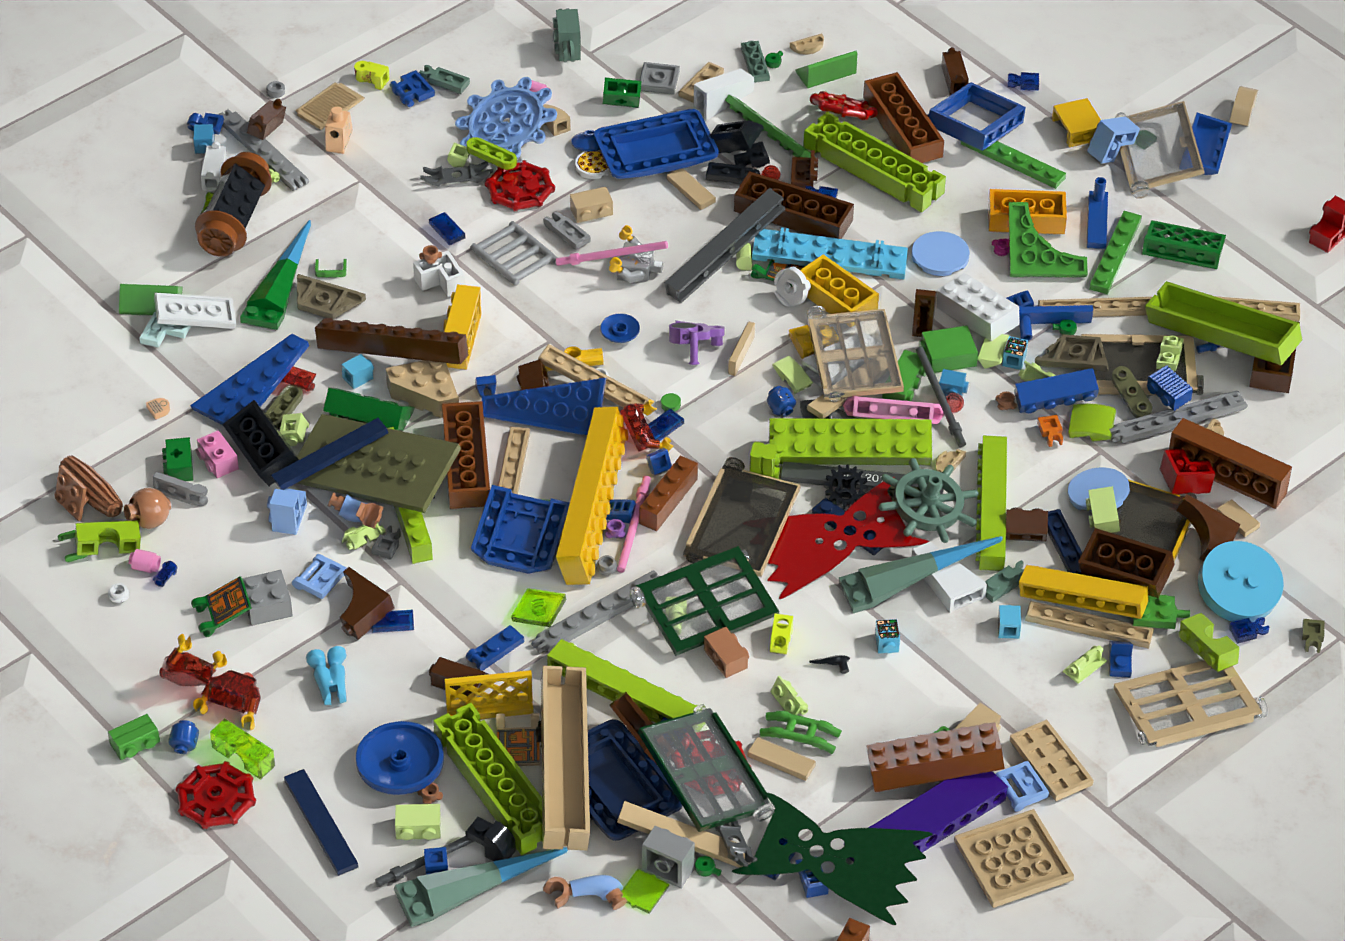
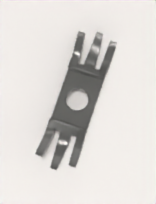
(469, 173)
(739, 848)

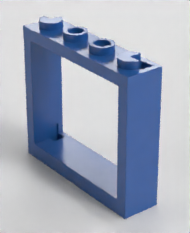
(1011, 113)

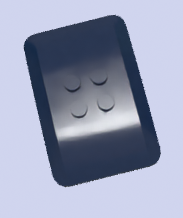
(623, 773)

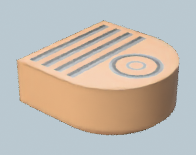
(158, 407)

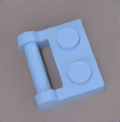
(323, 580)
(1028, 784)

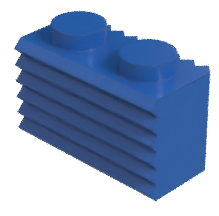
(1169, 387)

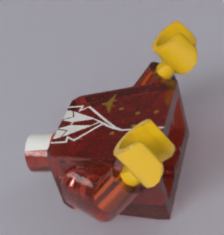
(639, 427)
(188, 669)
(232, 691)

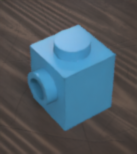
(203, 137)
(953, 382)

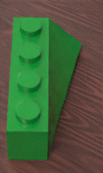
(366, 408)

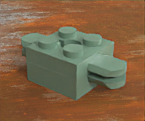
(567, 35)

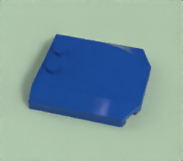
(519, 531)

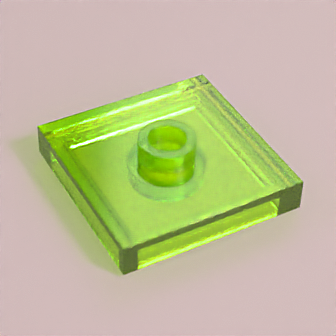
(538, 607)

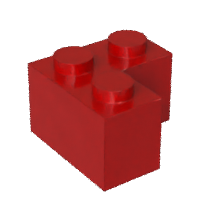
(1331, 227)
(1184, 475)

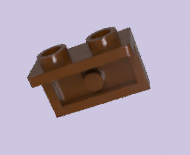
(803, 170)

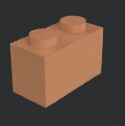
(726, 652)

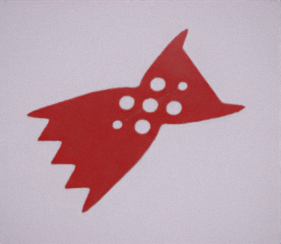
(804, 560)

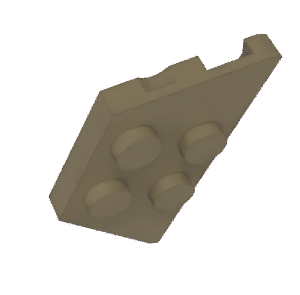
(325, 298)
(1075, 353)

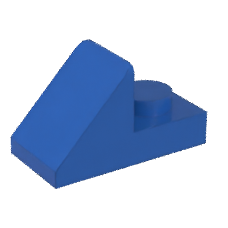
(1120, 659)

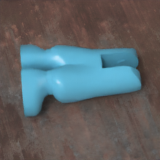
(329, 679)

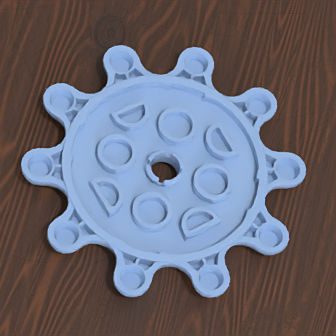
(516, 103)

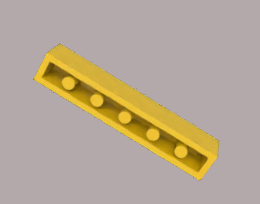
(1083, 591)

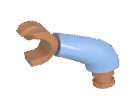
(356, 511)
(601, 885)

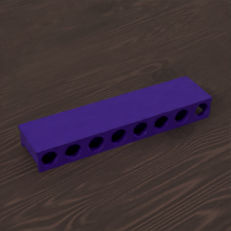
(947, 806)

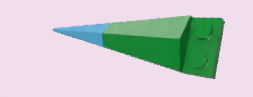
(270, 300)

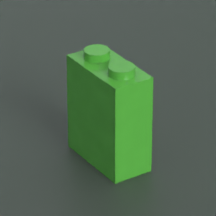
(949, 348)

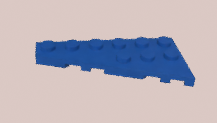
(252, 382)
(553, 407)

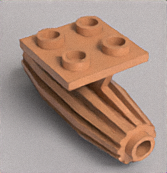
(81, 485)

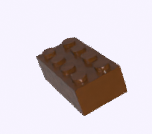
(1272, 376)
(1126, 561)

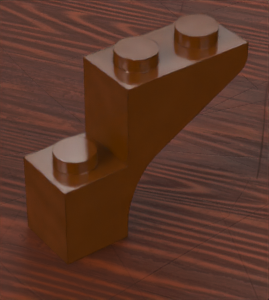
(632, 717)

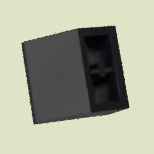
(736, 135)

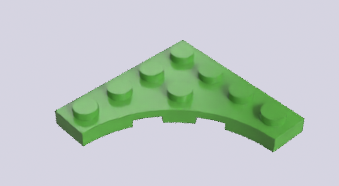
(1032, 255)

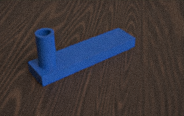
(1097, 215)
(1051, 315)

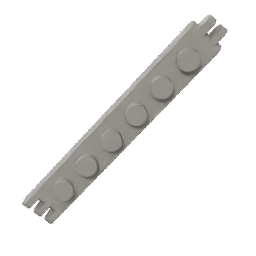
(279, 163)
(1169, 419)
(589, 616)

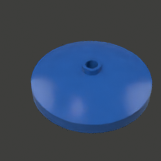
(399, 758)

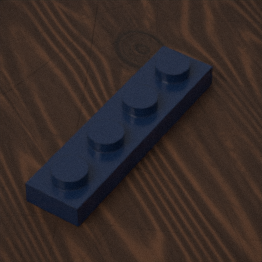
(829, 507)

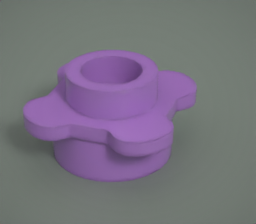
(615, 529)

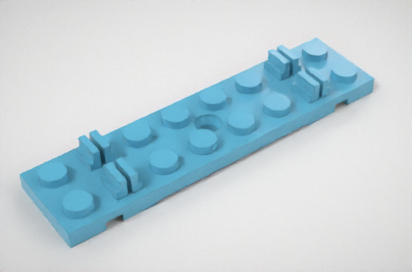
(849, 254)

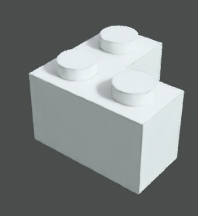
(443, 273)

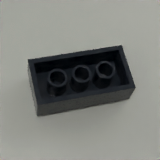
(260, 441)

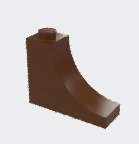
(923, 311)
(1210, 524)
(366, 607)

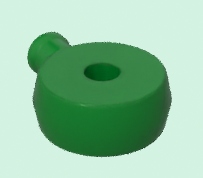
(773, 60)
(1066, 327)
(706, 866)

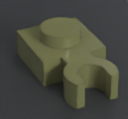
(1313, 633)

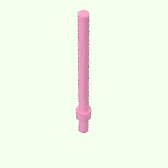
(575, 259)
(642, 494)

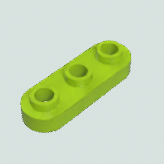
(491, 153)

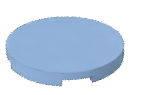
(940, 253)
(1095, 479)

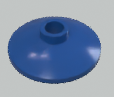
(585, 141)
(620, 328)

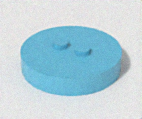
(1240, 581)

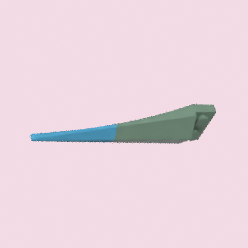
(881, 581)
(440, 892)

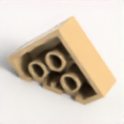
(422, 385)

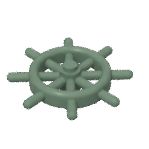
(928, 500)

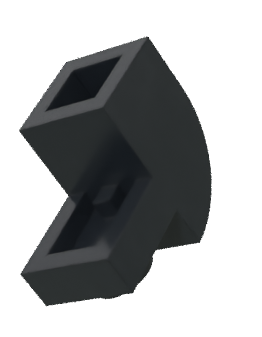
(495, 838)

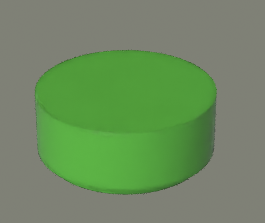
(671, 401)

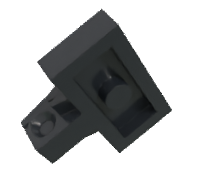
(756, 156)

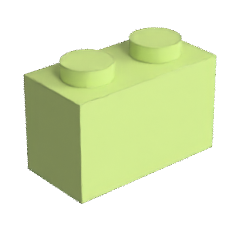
(1104, 509)
(418, 821)

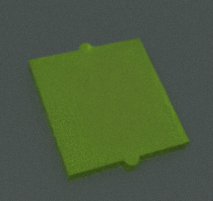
(644, 891)

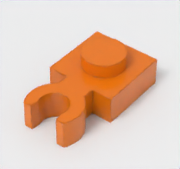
(1050, 428)

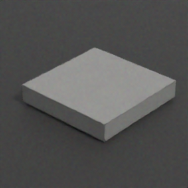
(659, 77)

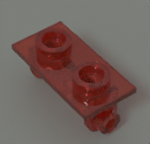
(300, 378)

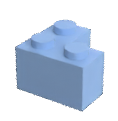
(1110, 136)
(286, 510)

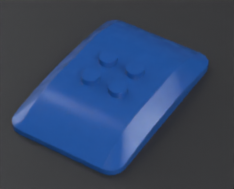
(656, 144)

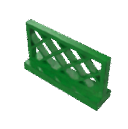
(1187, 252)

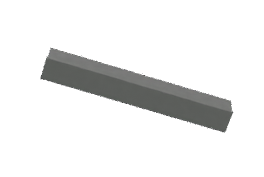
(724, 245)

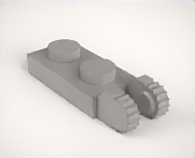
(567, 230)
(180, 489)

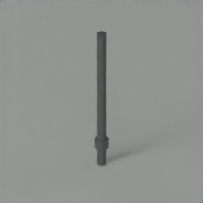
(954, 427)
(398, 872)

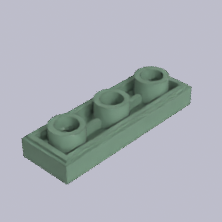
(755, 61)

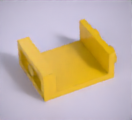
(1078, 119)

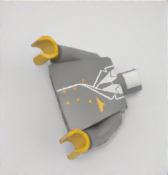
(634, 266)

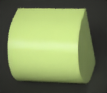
(458, 155)
(744, 258)

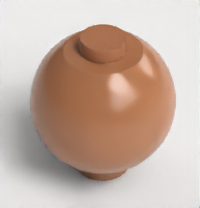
(148, 507)

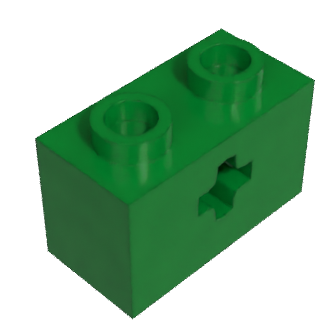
(621, 92)
(179, 459)

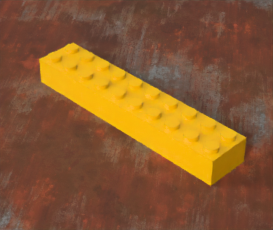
(591, 496)

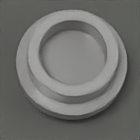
(606, 565)

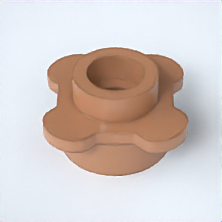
(430, 254)
(1006, 401)
(430, 793)

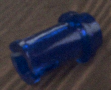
(168, 569)

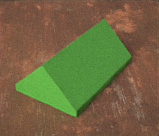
(828, 69)
(139, 298)

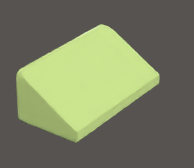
(992, 351)

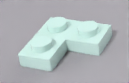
(155, 333)

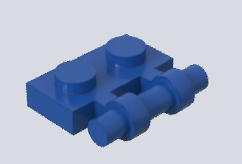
(416, 87)

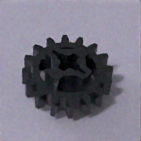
(847, 480)

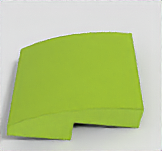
(1092, 421)

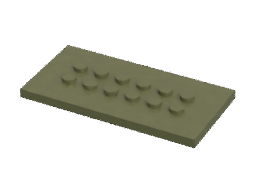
(392, 470)

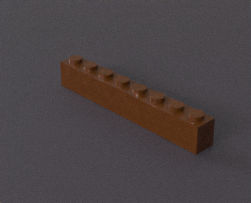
(391, 341)

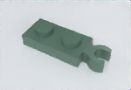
(445, 79)
(1003, 581)

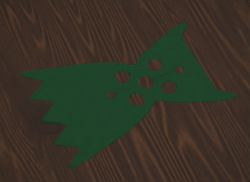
(866, 883)

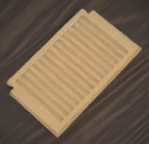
(319, 107)

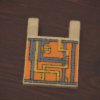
(520, 742)

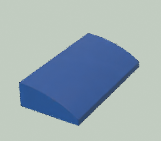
(1211, 140)

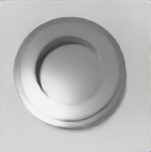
(275, 89)

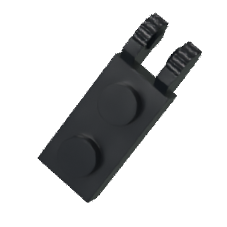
(728, 172)

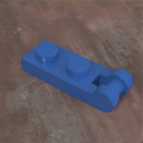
(495, 648)

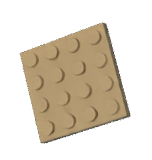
(1013, 858)

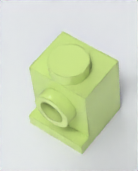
(293, 432)

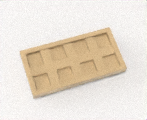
(1051, 760)

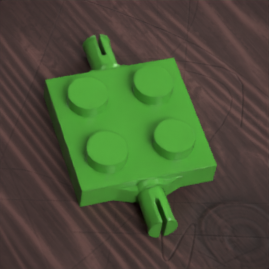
(1161, 613)

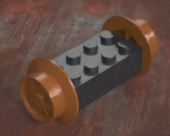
(232, 205)

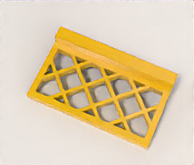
(489, 705)

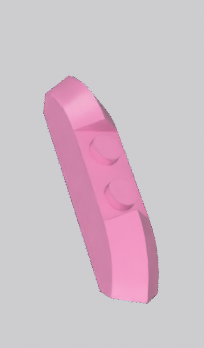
(892, 409)

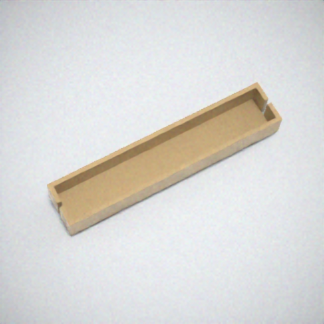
(564, 759)

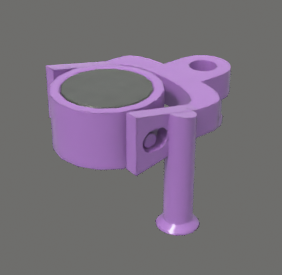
(690, 333)

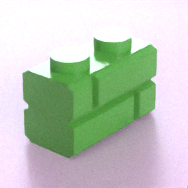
(134, 737)

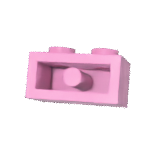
(217, 454)

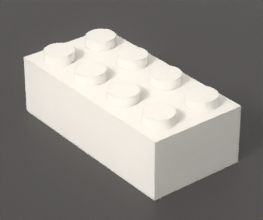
(977, 307)

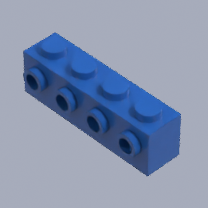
(1056, 391)

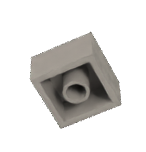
(268, 597)
(668, 856)

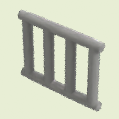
(503, 268)

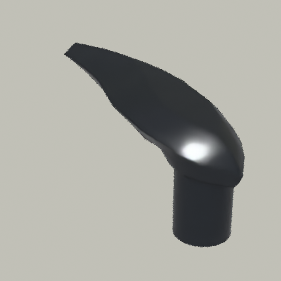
(840, 660)

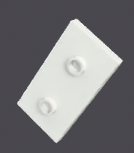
(194, 310)

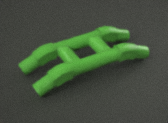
(809, 738)

